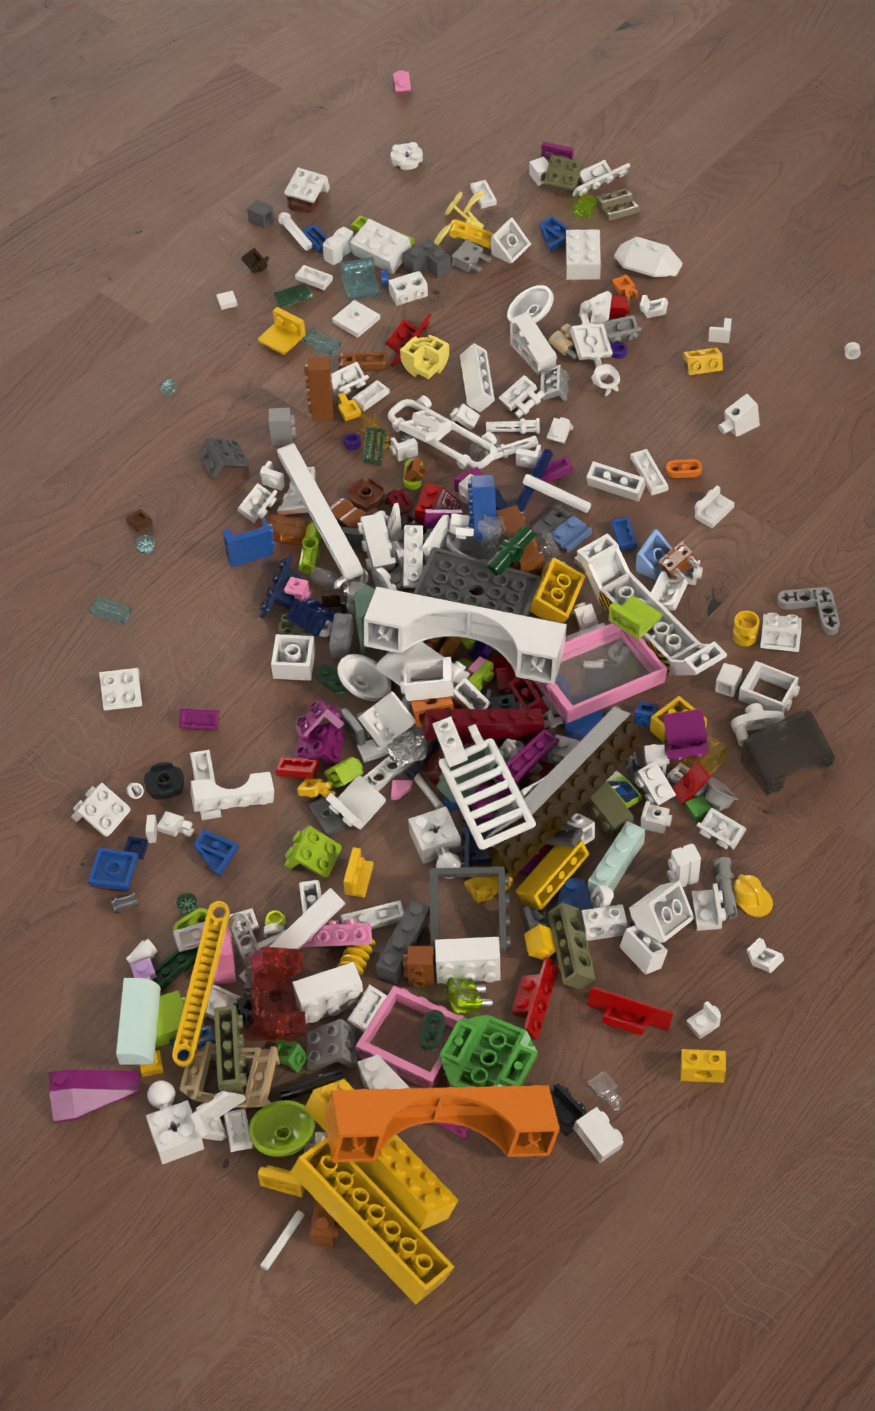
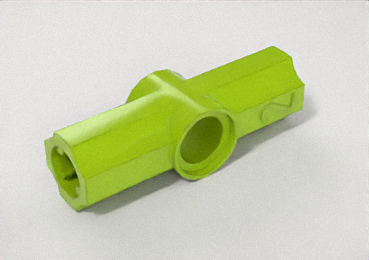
(310, 549)

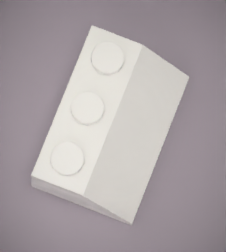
(662, 911)

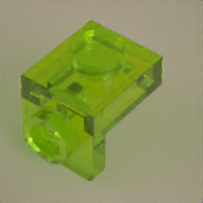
(585, 205)

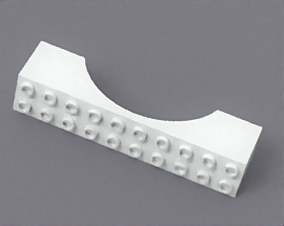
(404, 619)

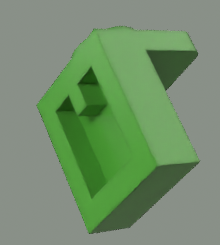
(291, 1054)

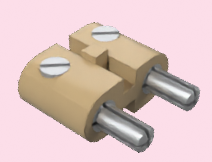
(563, 341)

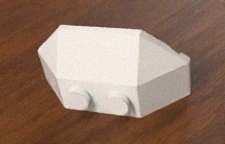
(648, 258)

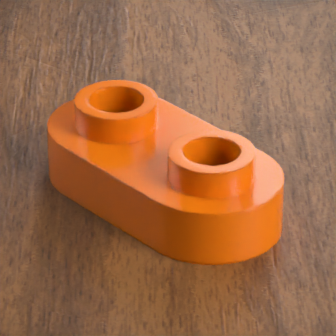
(684, 468)

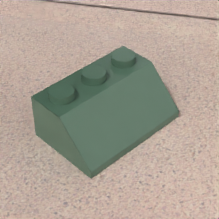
(362, 600)
(443, 785)

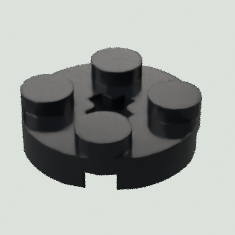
(164, 790)

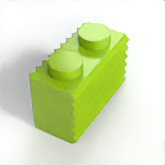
(344, 772)

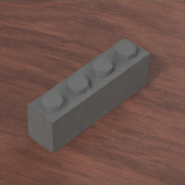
(407, 933)

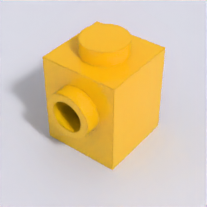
(540, 942)

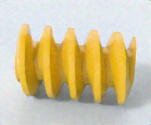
(358, 955)

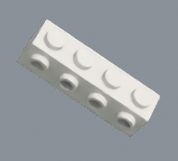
(477, 378)

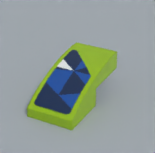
(624, 789)

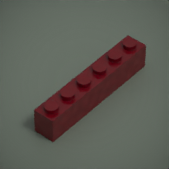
(490, 722)

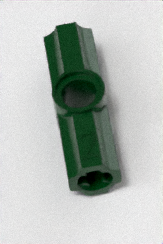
(511, 550)

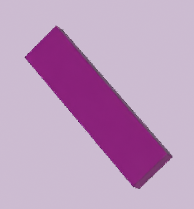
(530, 755)

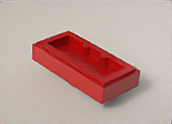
(297, 767)
(691, 783)

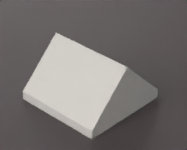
(509, 242)

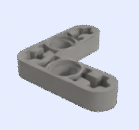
(815, 600)
(249, 949)

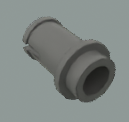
(124, 902)

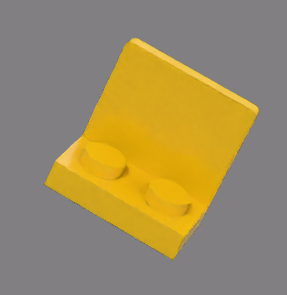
(284, 332)

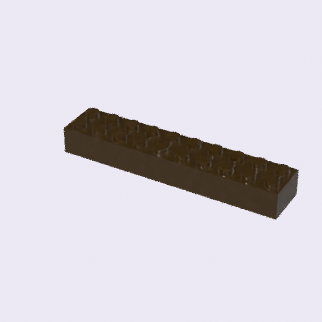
(567, 788)

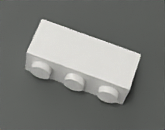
(615, 481)

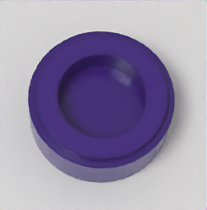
(619, 350)
(352, 441)

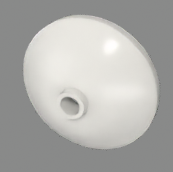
(535, 300)
(362, 678)

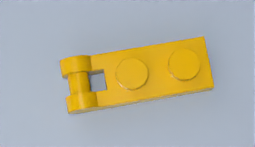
(470, 232)

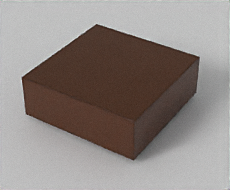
(139, 520)

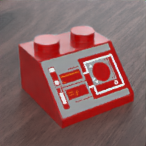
(435, 498)

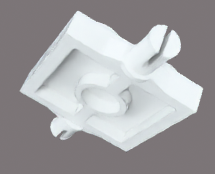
(591, 341)

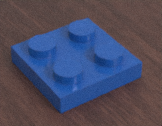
(113, 869)

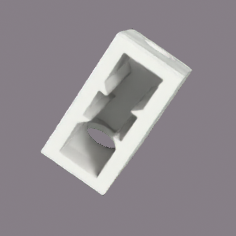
(741, 416)
(468, 696)

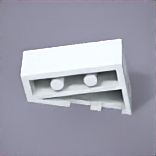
(530, 343)
(376, 542)
(378, 1075)

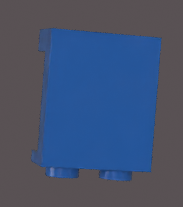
(249, 545)

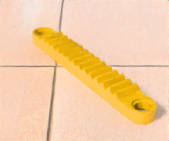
(201, 984)

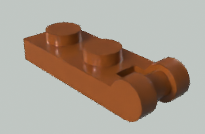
(366, 360)

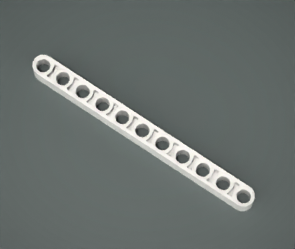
(320, 512)

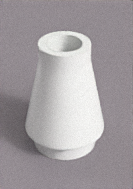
(143, 950)

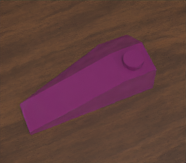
(82, 1091)

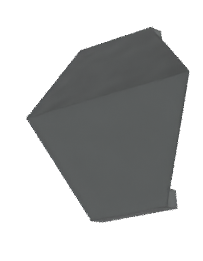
(533, 918)

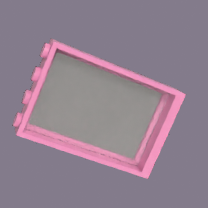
(602, 671)

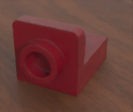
(401, 498)

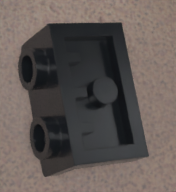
(566, 1108)

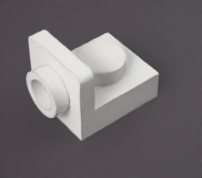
(705, 1020)

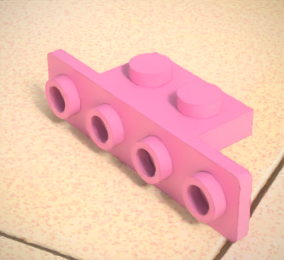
(341, 934)

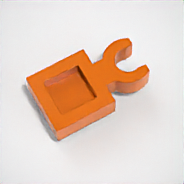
(625, 286)

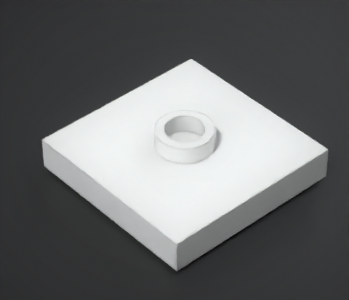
(356, 318)

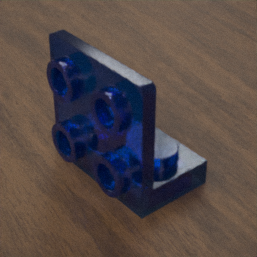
(310, 615)

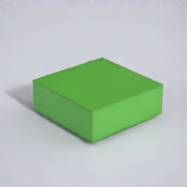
(698, 807)

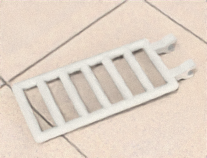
(508, 783)

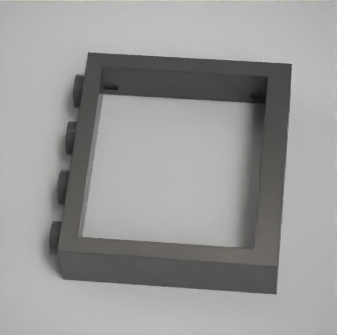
(503, 880)

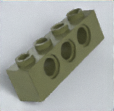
(571, 946)

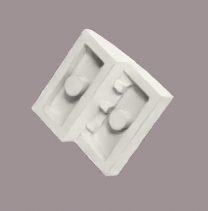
(425, 425)

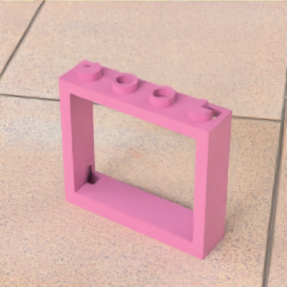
(399, 1066)

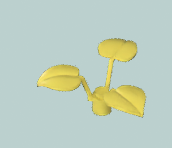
(470, 220)

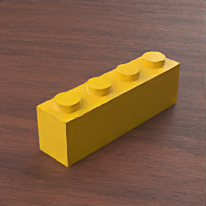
(551, 875)

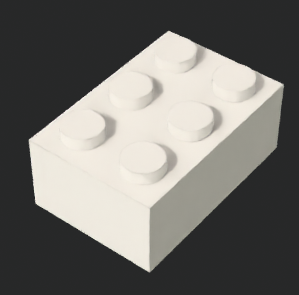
(382, 244)
(583, 254)
(468, 959)
(328, 992)

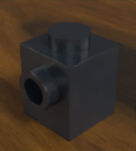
(505, 702)

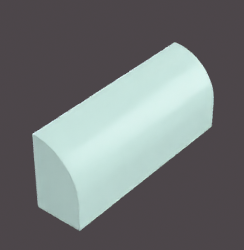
(138, 1021)

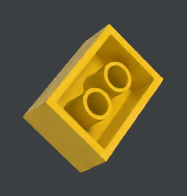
(556, 591)

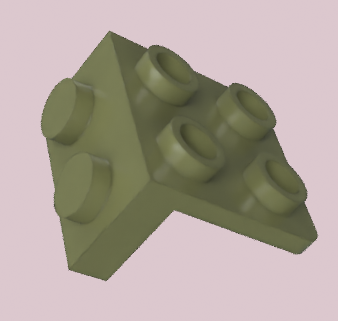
(563, 172)

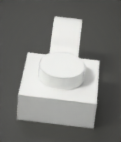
(173, 823)

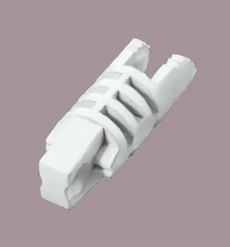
(398, 552)

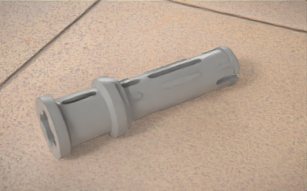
(725, 879)

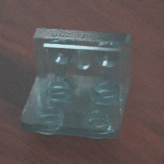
(359, 278)

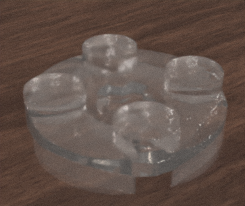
(403, 756)

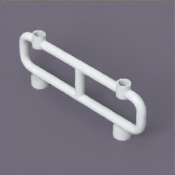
(487, 441)

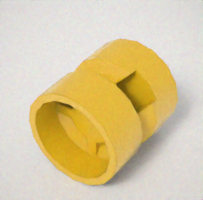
(745, 628)

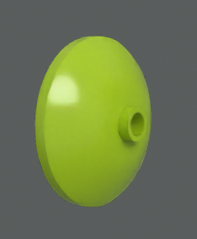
(281, 1120)

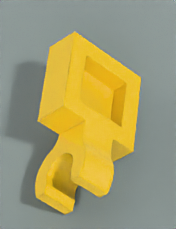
(348, 409)
(313, 787)

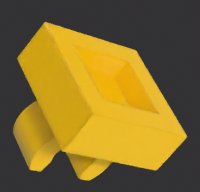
(152, 1069)

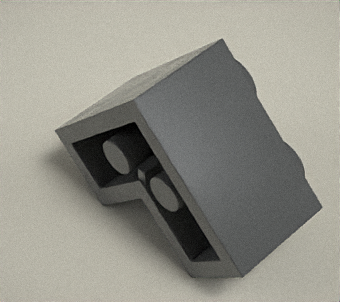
(427, 257)

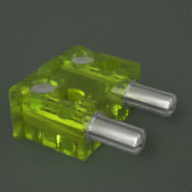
(465, 995)

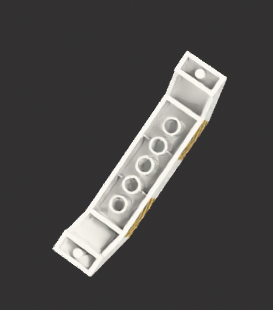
(668, 637)

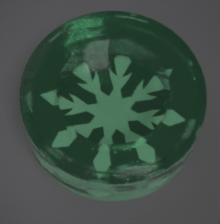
(187, 903)

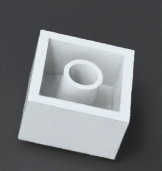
(293, 657)

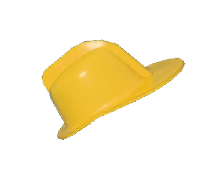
(752, 896)

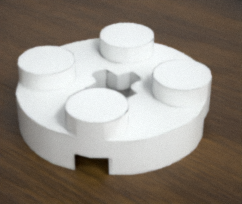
(399, 154)

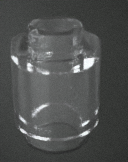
(323, 577)

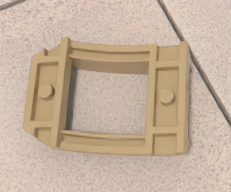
(259, 1082)

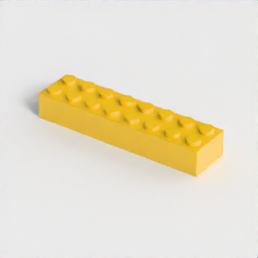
(396, 1171)
(373, 1222)

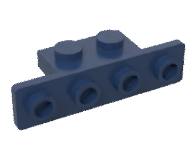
(276, 592)
(470, 850)

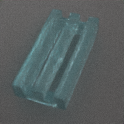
(323, 339)
(112, 608)

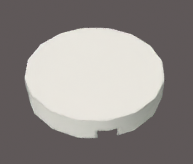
(381, 579)

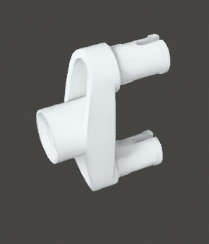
(754, 719)

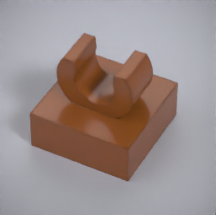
(415, 469)

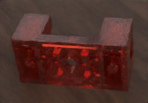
(274, 972)

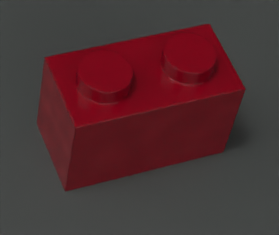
(528, 694)

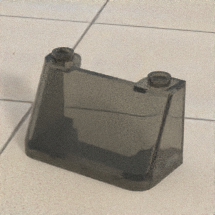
(785, 750)

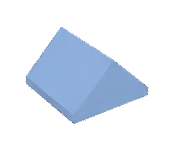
(650, 554)

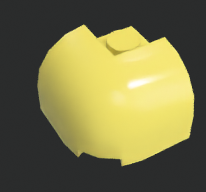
(425, 356)

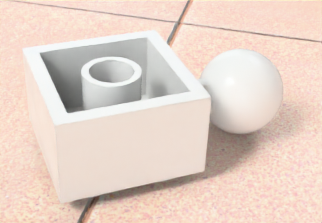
(436, 838)
(171, 1125)

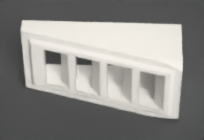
(394, 523)

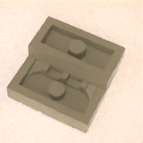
(617, 204)

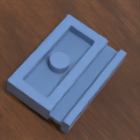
(570, 533)

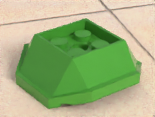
(482, 1040)

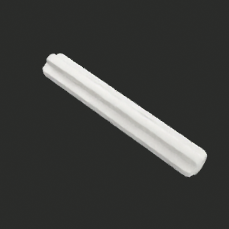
(556, 493)

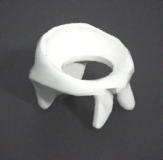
(601, 373)

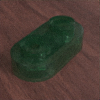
(332, 681)
(432, 1032)

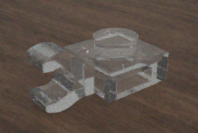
(605, 1087)

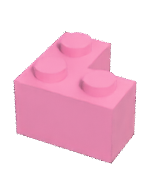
(226, 966)

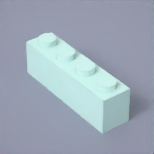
(618, 857)

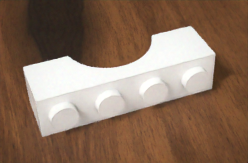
(209, 796)

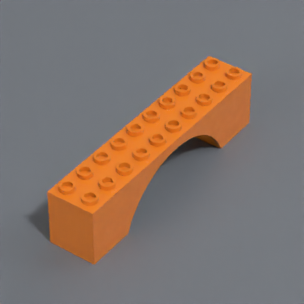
(512, 1117)

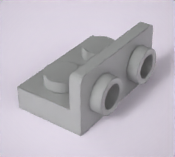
(554, 383)

